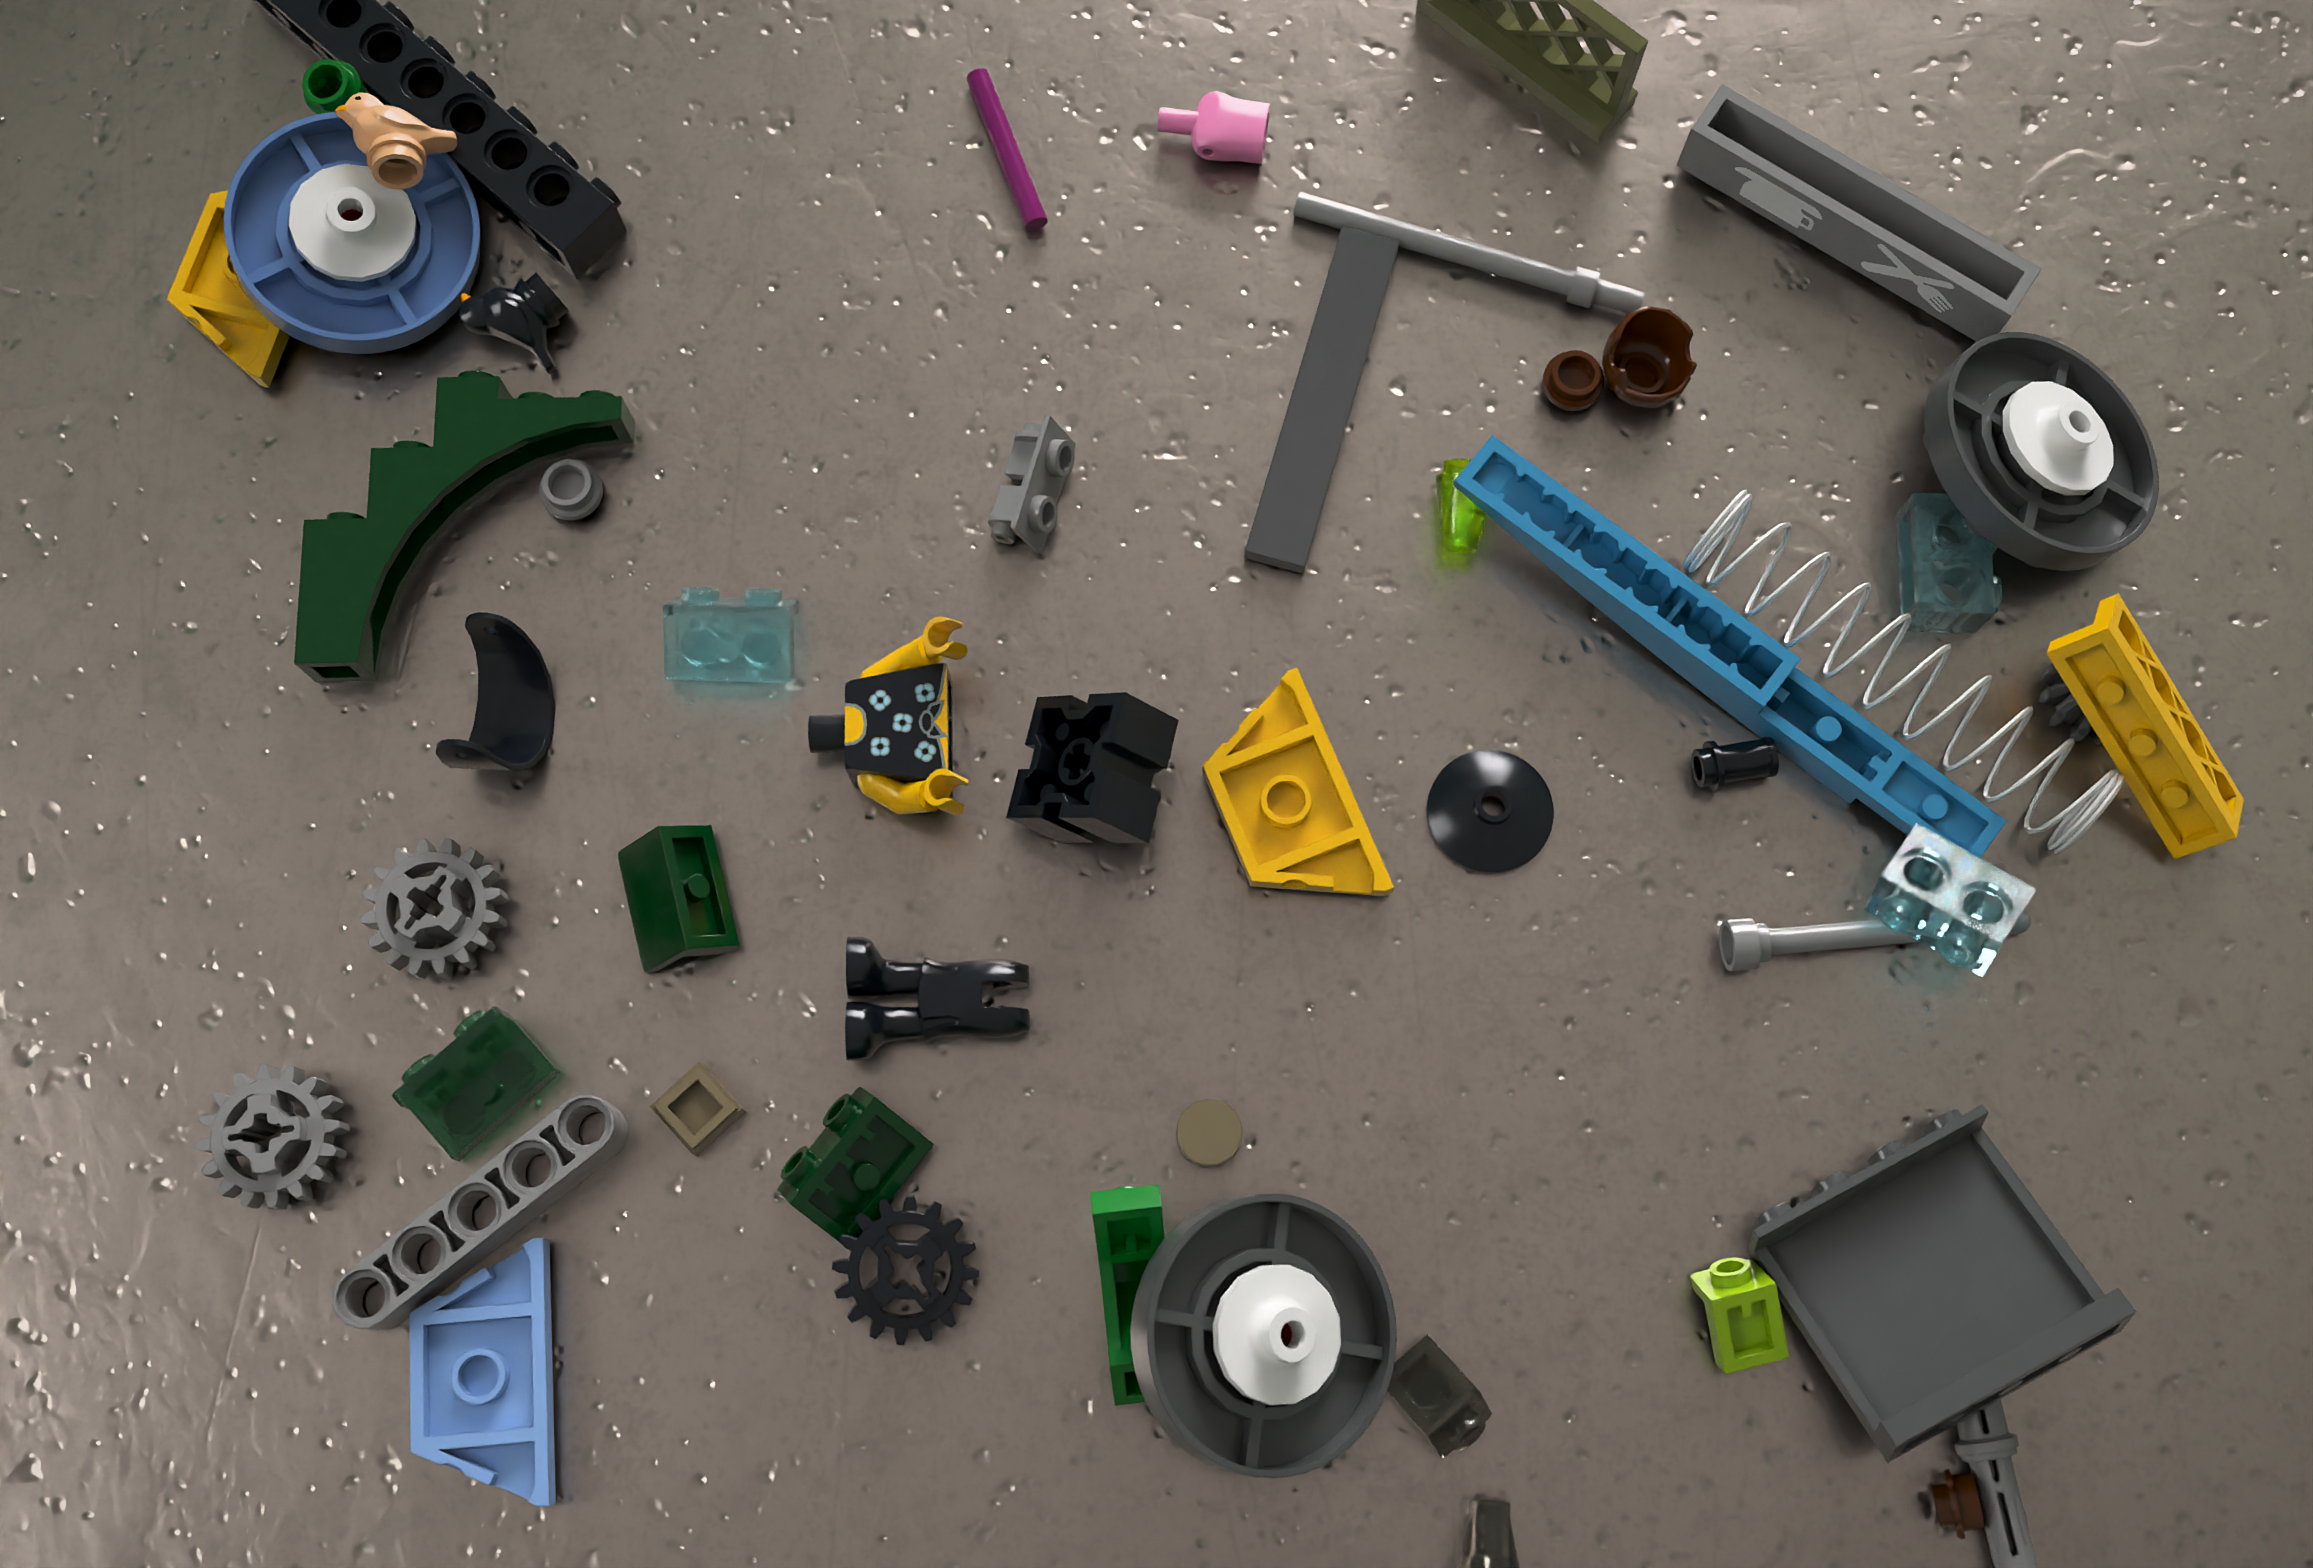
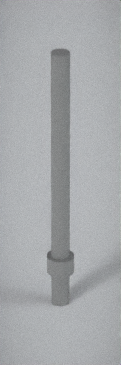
(1580, 286)

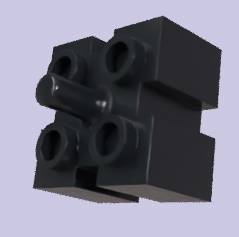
(1093, 768)

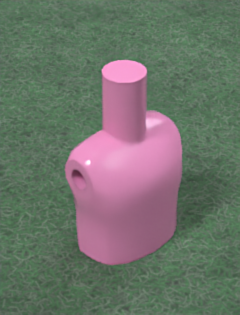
(1221, 127)

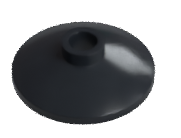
(1483, 840)

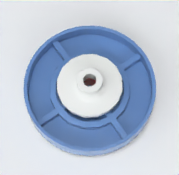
(339, 252)

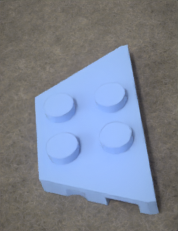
(488, 1376)

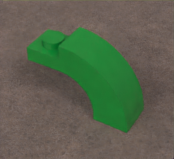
(1126, 1236)

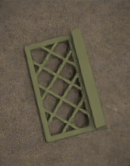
(1547, 57)

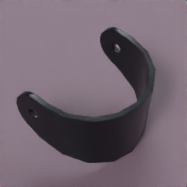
(513, 701)

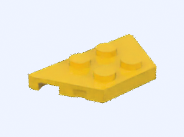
(216, 304)
(1292, 802)

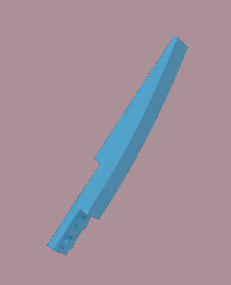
(1721, 652)

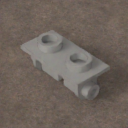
(1042, 460)

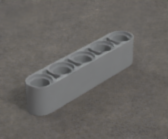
(451, 1219)

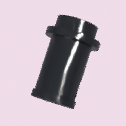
(1734, 762)

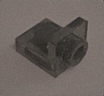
(1438, 1398)

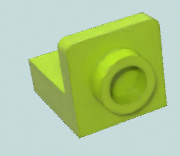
(1741, 1314)

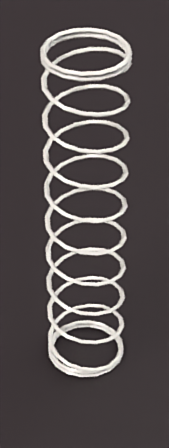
(2076, 817)

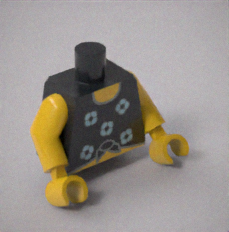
(900, 726)

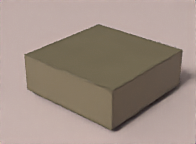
(697, 1109)

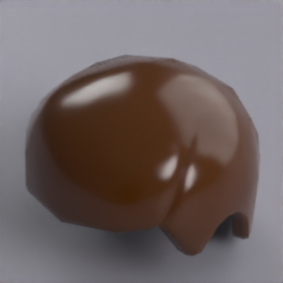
(1649, 357)

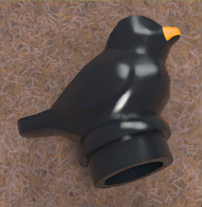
(516, 315)

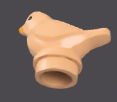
(393, 140)

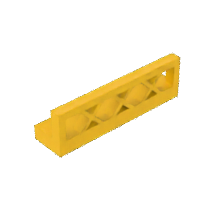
(2148, 730)

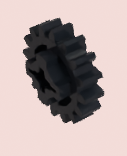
(882, 1291)

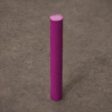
(1007, 149)

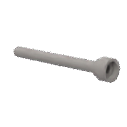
(1749, 943)

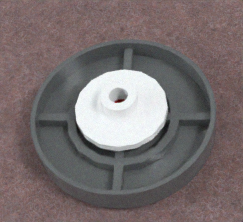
(2041, 451)
(1264, 1335)

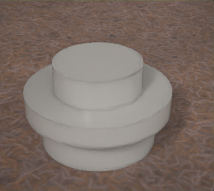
(571, 489)

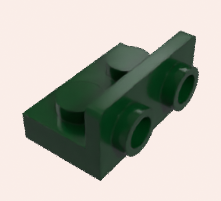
(852, 1164)

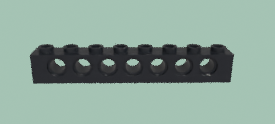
(569, 232)

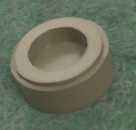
(1209, 1133)

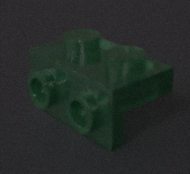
(475, 1081)

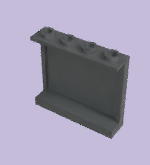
(1932, 1283)

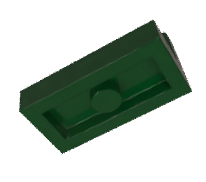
(677, 895)

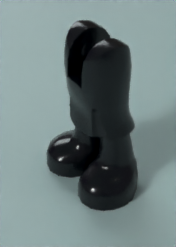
(946, 999)

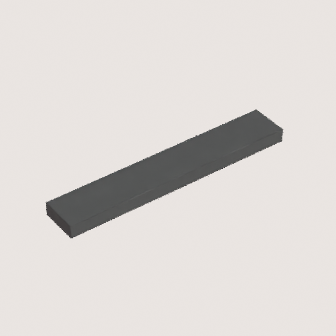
(1322, 400)

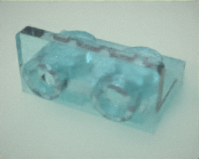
(729, 636)

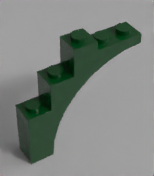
(361, 564)

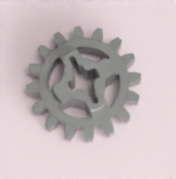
(418, 931)
(252, 1116)

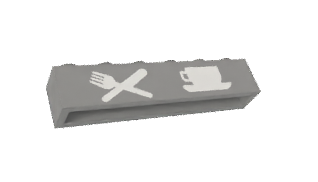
(1856, 215)

